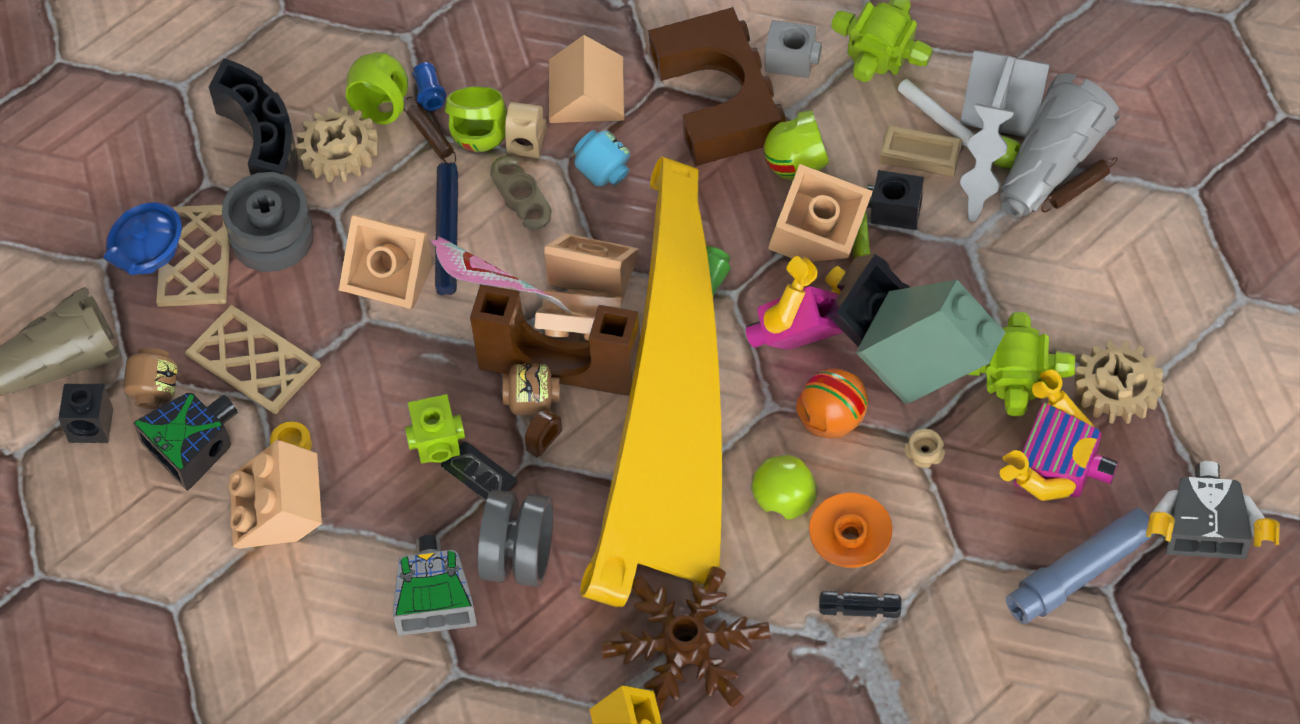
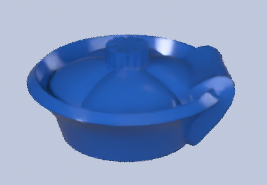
(143, 238)

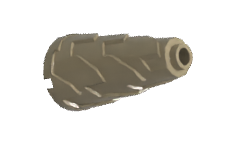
(57, 345)

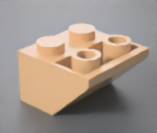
(275, 497)

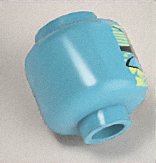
(602, 158)

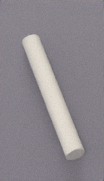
(935, 111)

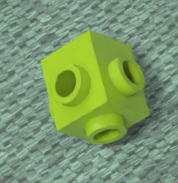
(434, 429)

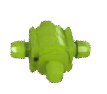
(881, 38)
(1020, 361)

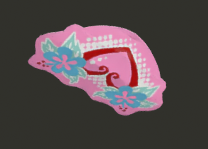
(473, 269)

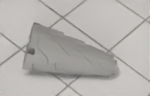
(1058, 139)

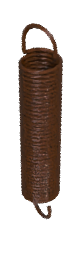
(429, 130)
(1079, 184)

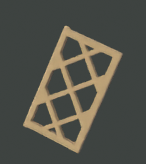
(192, 294)
(254, 331)

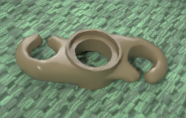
(533, 202)

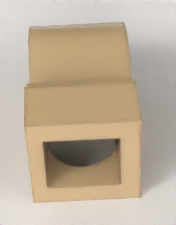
(527, 123)

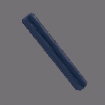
(446, 221)

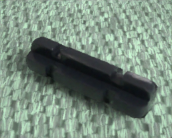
(860, 604)

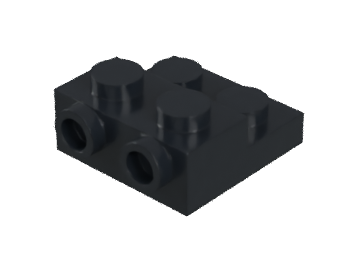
(862, 294)

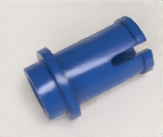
(431, 94)

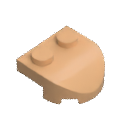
(581, 303)

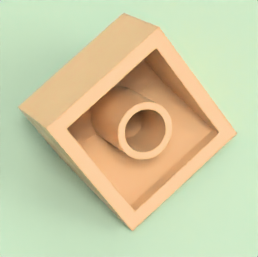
(819, 217)

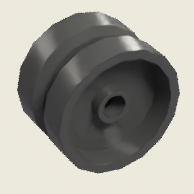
(268, 221)
(515, 538)

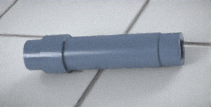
(1051, 585)

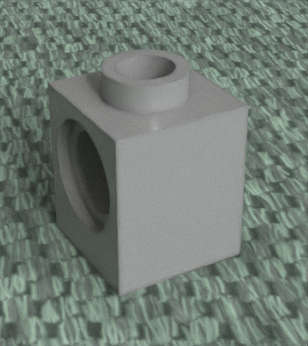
(791, 49)

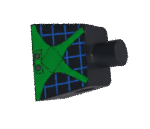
(187, 435)

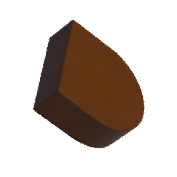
(542, 432)

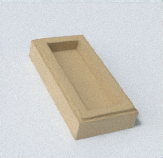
(920, 150)

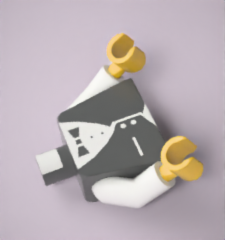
(1210, 517)

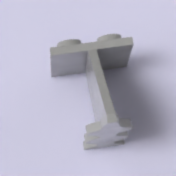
(999, 99)

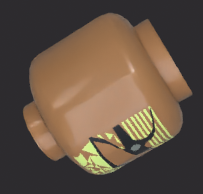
(150, 377)
(529, 389)

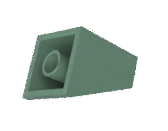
(928, 338)

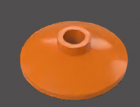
(855, 515)

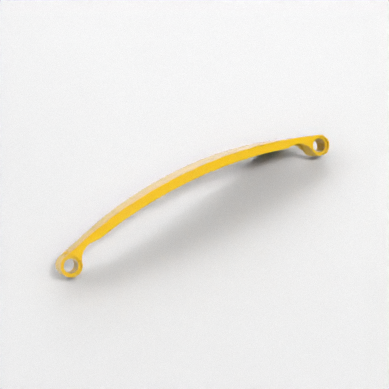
(669, 458)

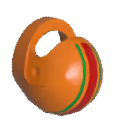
(833, 402)

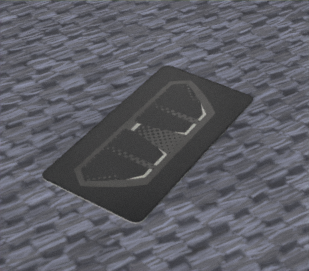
(478, 471)

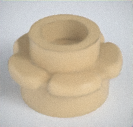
(925, 439)

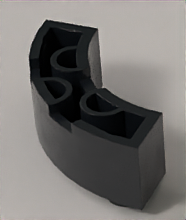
(252, 104)

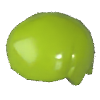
(784, 486)

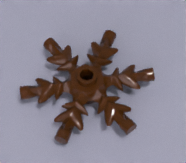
(686, 639)

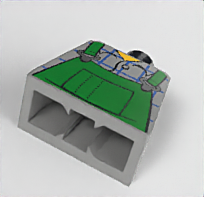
(431, 591)

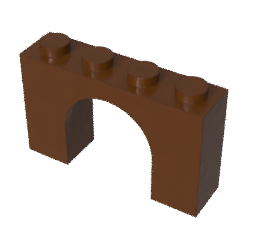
(718, 44)
(598, 364)

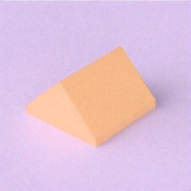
(586, 83)
(385, 261)
(589, 264)

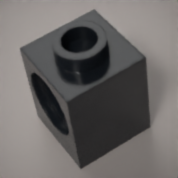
(906, 208)
(86, 413)

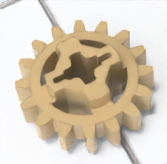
(337, 144)
(1118, 381)

